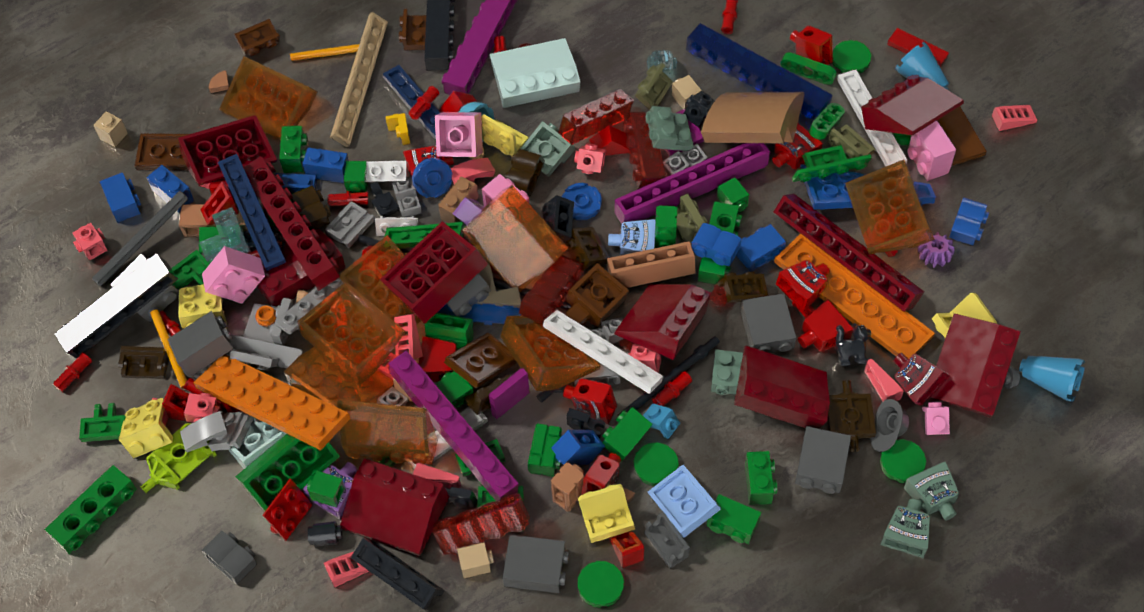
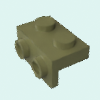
(653, 87)
(851, 142)
(688, 219)

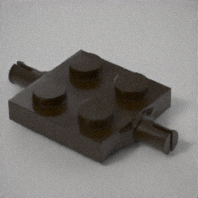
(851, 415)

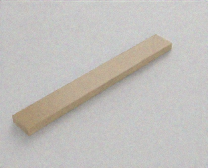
(359, 80)

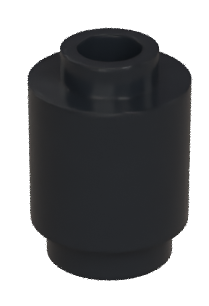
(324, 534)

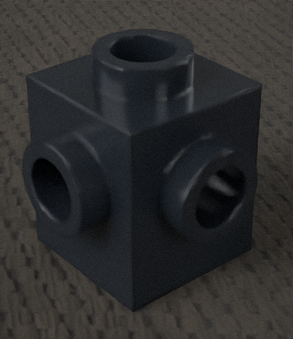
(698, 107)

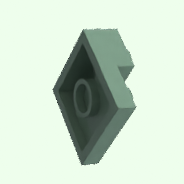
(668, 129)
(550, 145)
(726, 372)

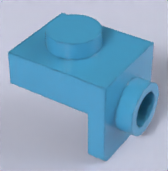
(662, 419)

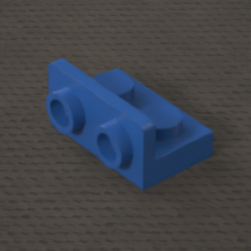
(297, 182)

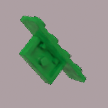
(828, 161)

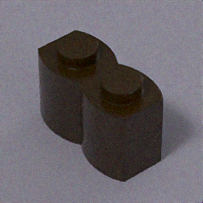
(525, 170)
(310, 203)

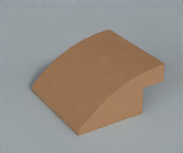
(753, 117)

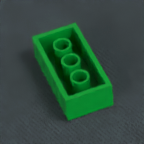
(284, 461)

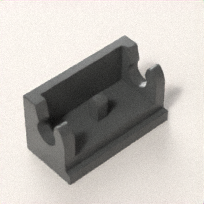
(667, 540)

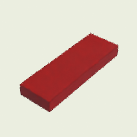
(906, 42)

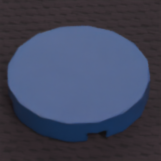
(432, 177)
(586, 200)

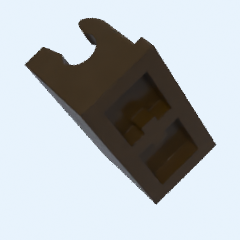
(143, 362)

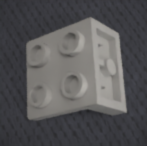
(268, 333)

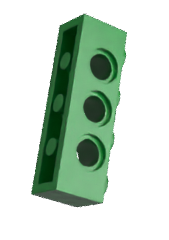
(722, 215)
(94, 497)

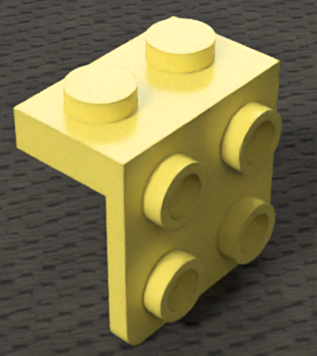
(501, 136)
(196, 303)
(969, 306)
(144, 429)
(606, 513)

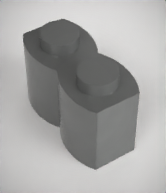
(229, 556)

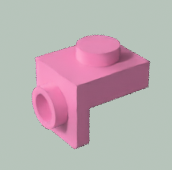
(936, 418)

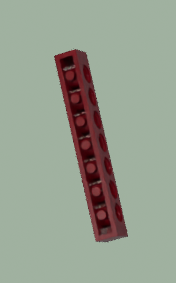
(290, 223)
(848, 252)

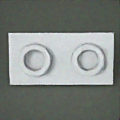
(386, 171)
(390, 222)

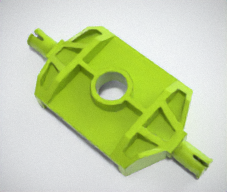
(171, 470)

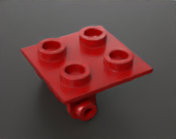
(287, 510)

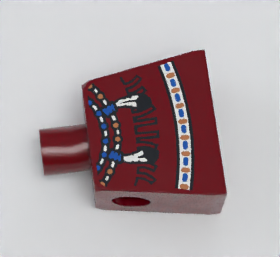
(918, 377)

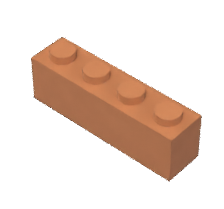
(192, 218)
(653, 265)

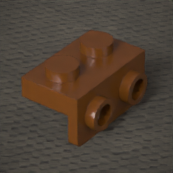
(257, 38)

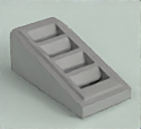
(603, 375)

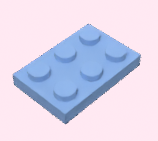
(683, 501)

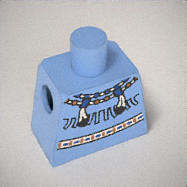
(634, 237)

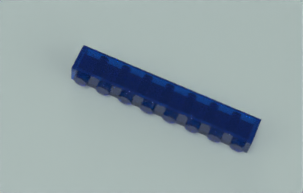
(754, 69)

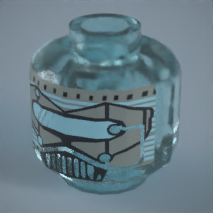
(665, 57)

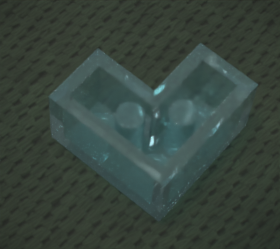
(229, 235)

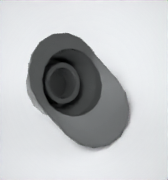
(889, 424)

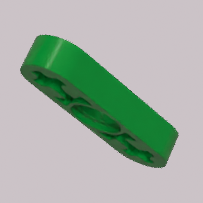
(819, 72)
(833, 120)

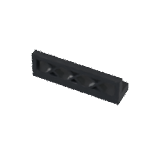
(396, 573)

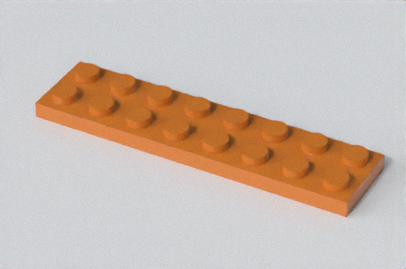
(859, 302)
(272, 401)

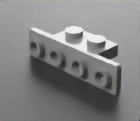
(289, 319)
(262, 353)

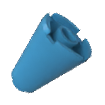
(922, 63)
(1054, 374)

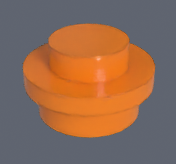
(265, 316)

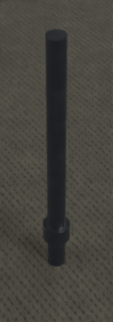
(699, 353)

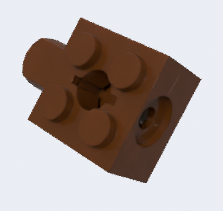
(595, 297)

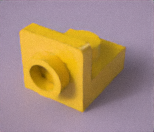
(399, 123)

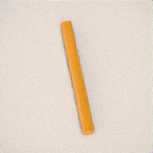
(324, 52)
(164, 338)

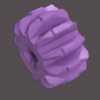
(937, 251)

